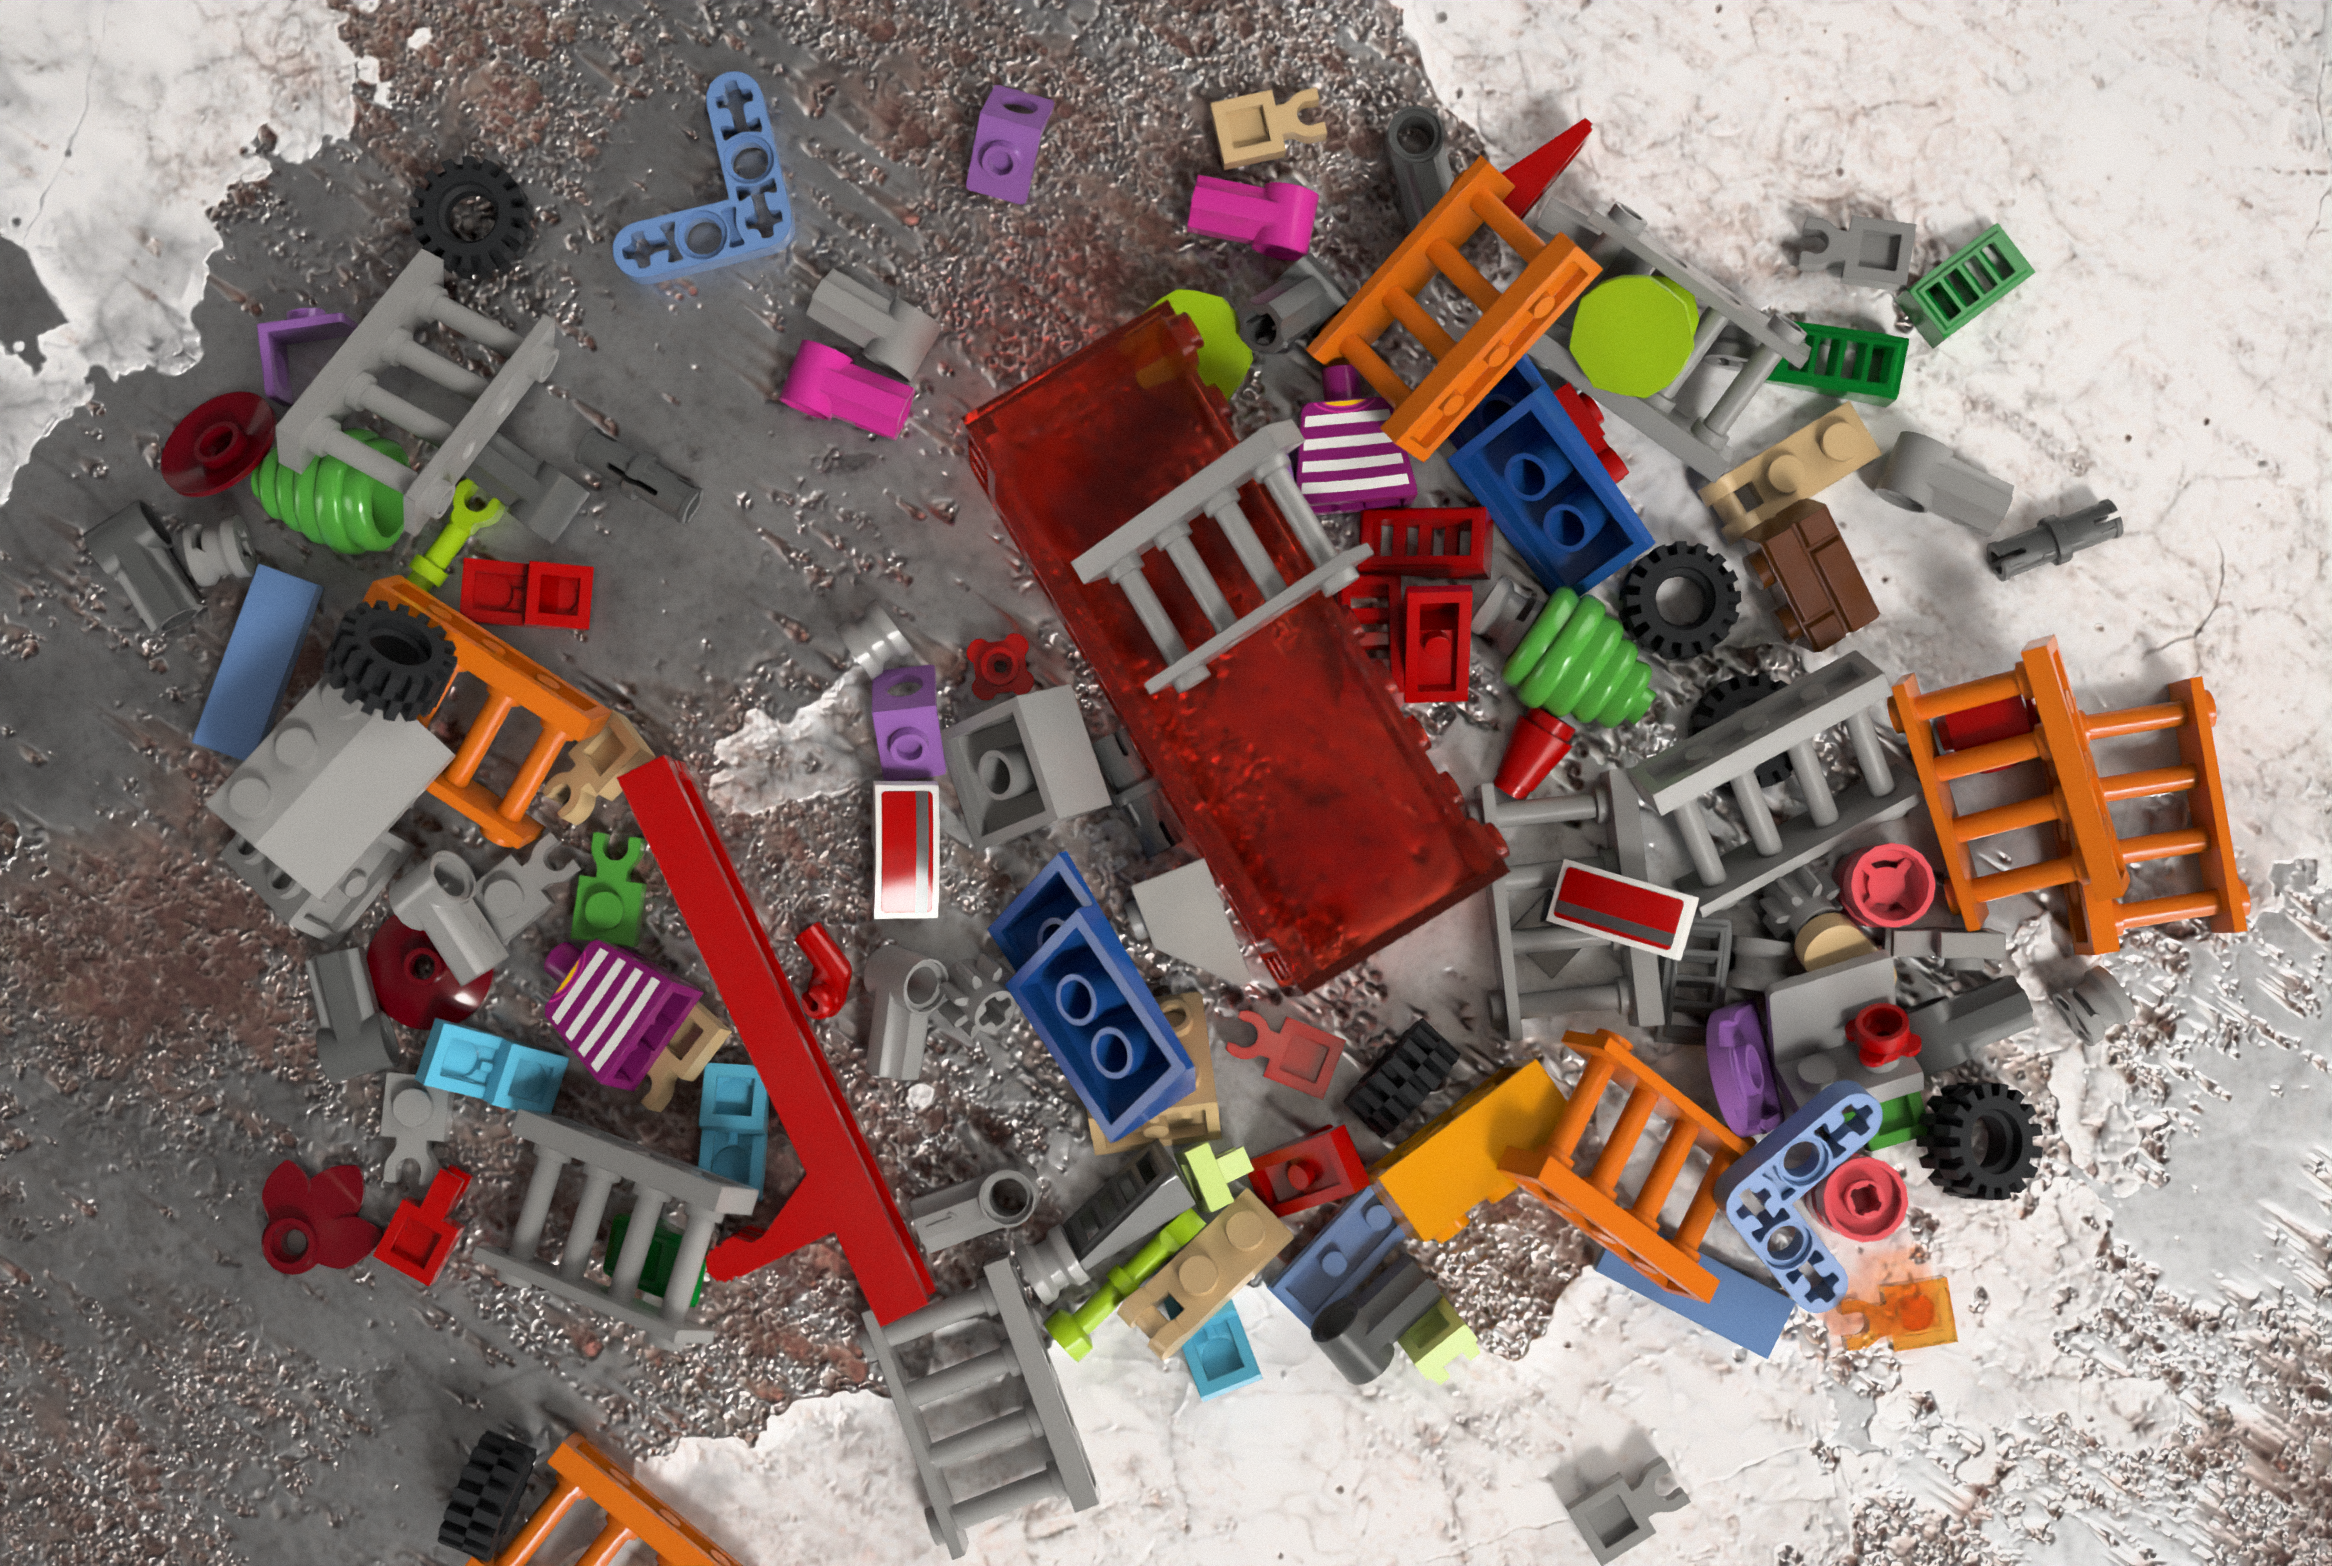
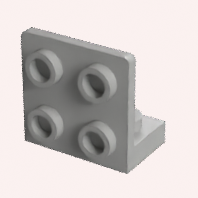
(301, 909)
(1809, 1024)

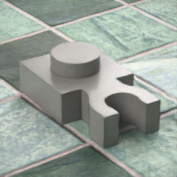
(1870, 252)
(516, 893)
(1958, 947)
(415, 1118)
(1616, 1515)

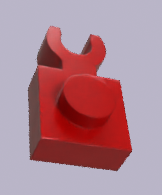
(1588, 419)
(1297, 1054)

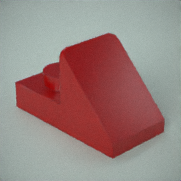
(1437, 643)
(1308, 1171)

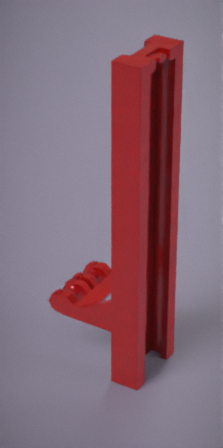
(843, 1178)

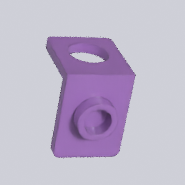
(1007, 145)
(300, 327)
(908, 725)

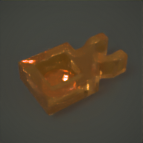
(1909, 1315)

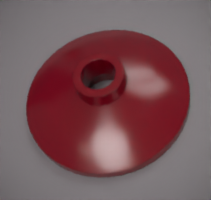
(218, 444)
(405, 994)

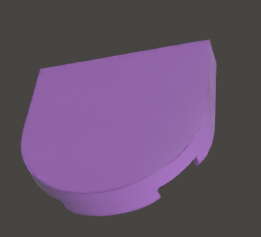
(1742, 1070)

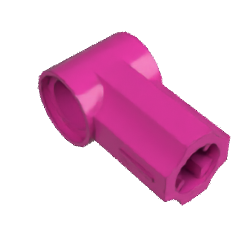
(1270, 218)
(830, 386)

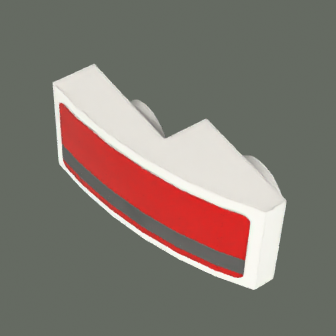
(905, 849)
(1622, 909)

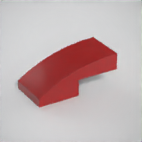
(527, 594)

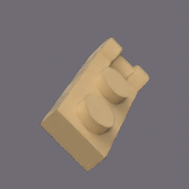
(1792, 470)
(1206, 1273)

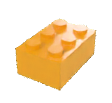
(1454, 1157)

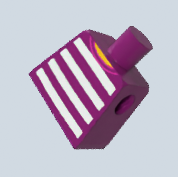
(1346, 455)
(615, 1009)

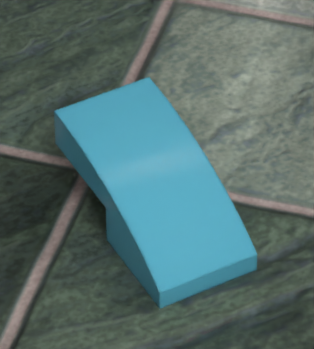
(491, 1067)
(734, 1124)
(1218, 1352)

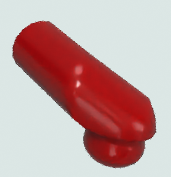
(830, 973)

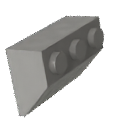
(328, 786)

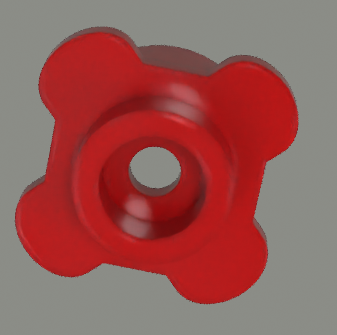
(986, 655)
(1882, 1034)

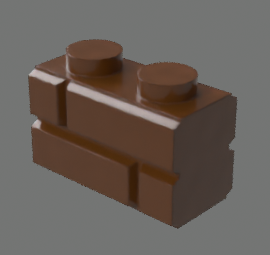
(1808, 576)

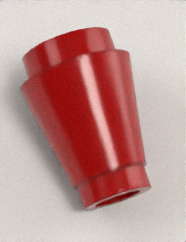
(1532, 752)

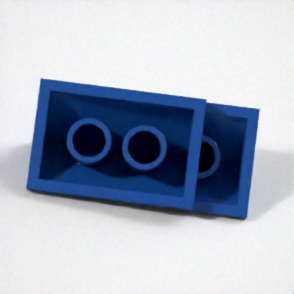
(1545, 484)
(1090, 1002)

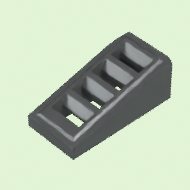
(1716, 982)
(1135, 1202)

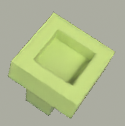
(1209, 1173)
(1438, 1340)

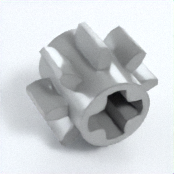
(1798, 899)
(977, 995)

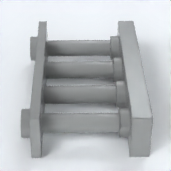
(387, 339)
(1700, 442)
(1216, 494)
(1756, 734)
(1639, 988)
(656, 1181)
(1042, 1414)

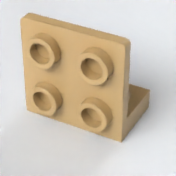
(1197, 1114)

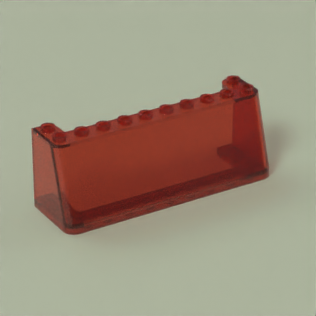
(1292, 749)

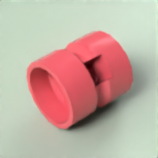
(1884, 885)
(1859, 1199)

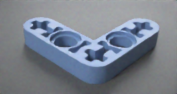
(730, 215)
(1779, 1187)

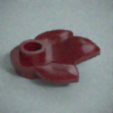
(323, 1211)

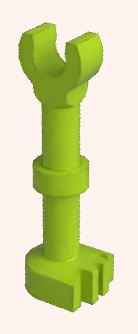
(462, 524)
(1074, 1330)

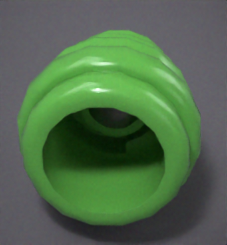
(333, 500)
(1579, 663)

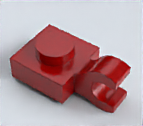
(422, 1232)

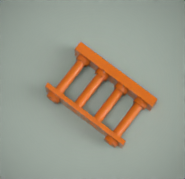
(1494, 343)
(510, 681)
(2057, 738)
(2225, 897)
(1590, 1201)
(630, 1509)

